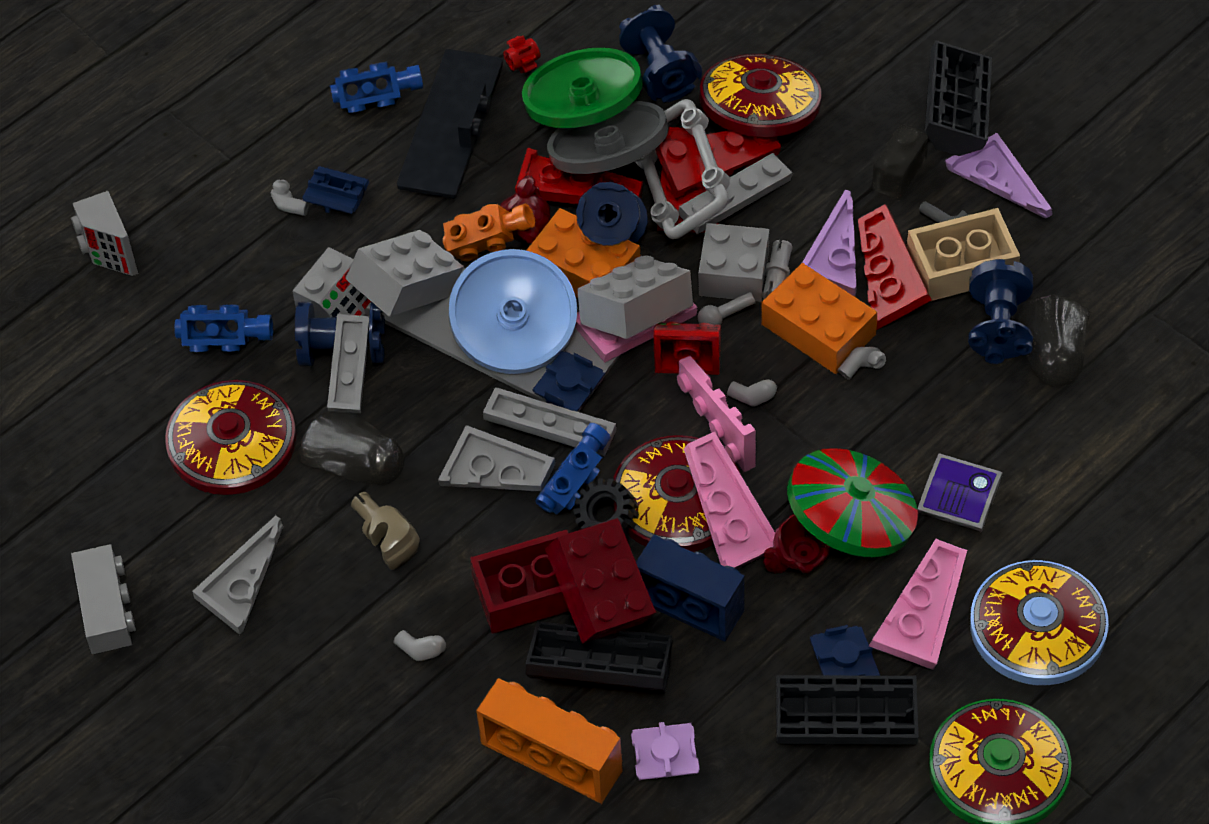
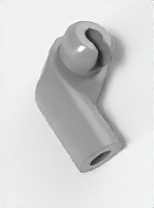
(284, 200)
(861, 358)
(754, 394)
(420, 648)

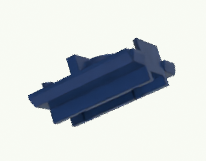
(335, 190)
(568, 381)
(844, 652)

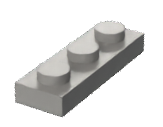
(348, 363)

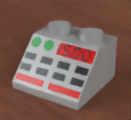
(103, 234)
(328, 289)

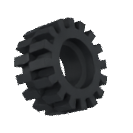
(598, 495)

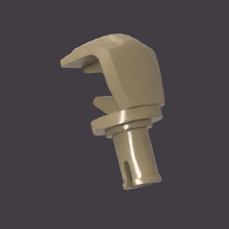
(400, 538)

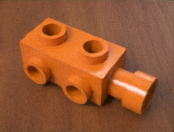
(485, 230)

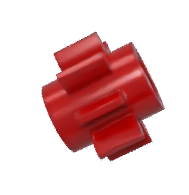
(522, 54)

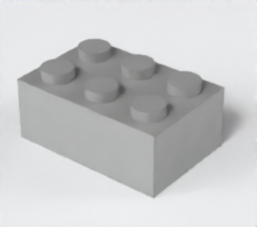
(404, 272)
(635, 297)

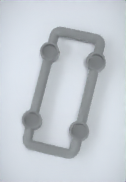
(713, 177)

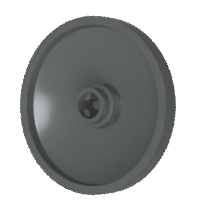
(609, 142)

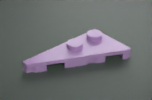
(1000, 173)
(834, 247)

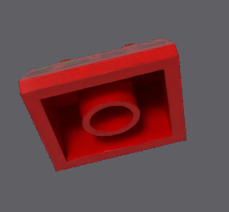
(678, 340)

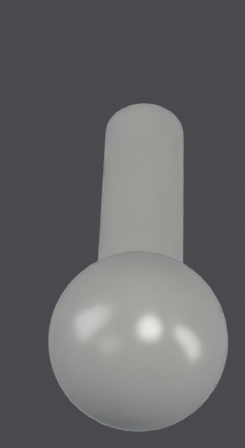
(715, 315)

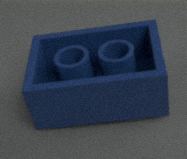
(692, 587)

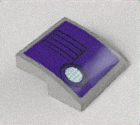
(959, 492)

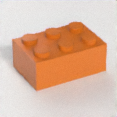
(576, 254)
(818, 317)

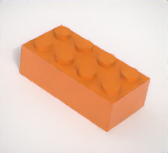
(550, 740)

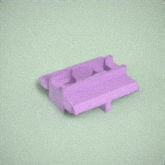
(665, 751)

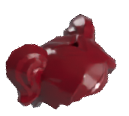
(529, 193)
(790, 544)

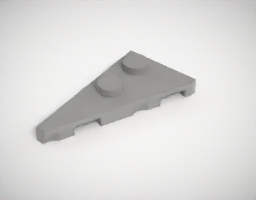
(235, 584)

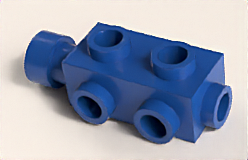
(367, 89)
(217, 330)
(574, 471)

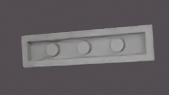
(743, 189)
(542, 418)

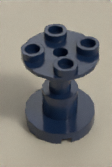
(669, 71)
(599, 205)
(1000, 290)
(320, 333)

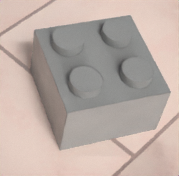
(733, 261)

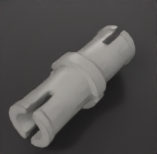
(777, 269)

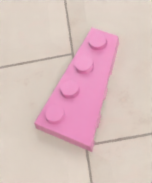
(725, 422)
(731, 511)
(921, 613)

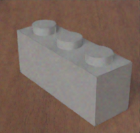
(103, 598)

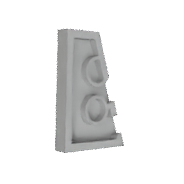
(495, 463)

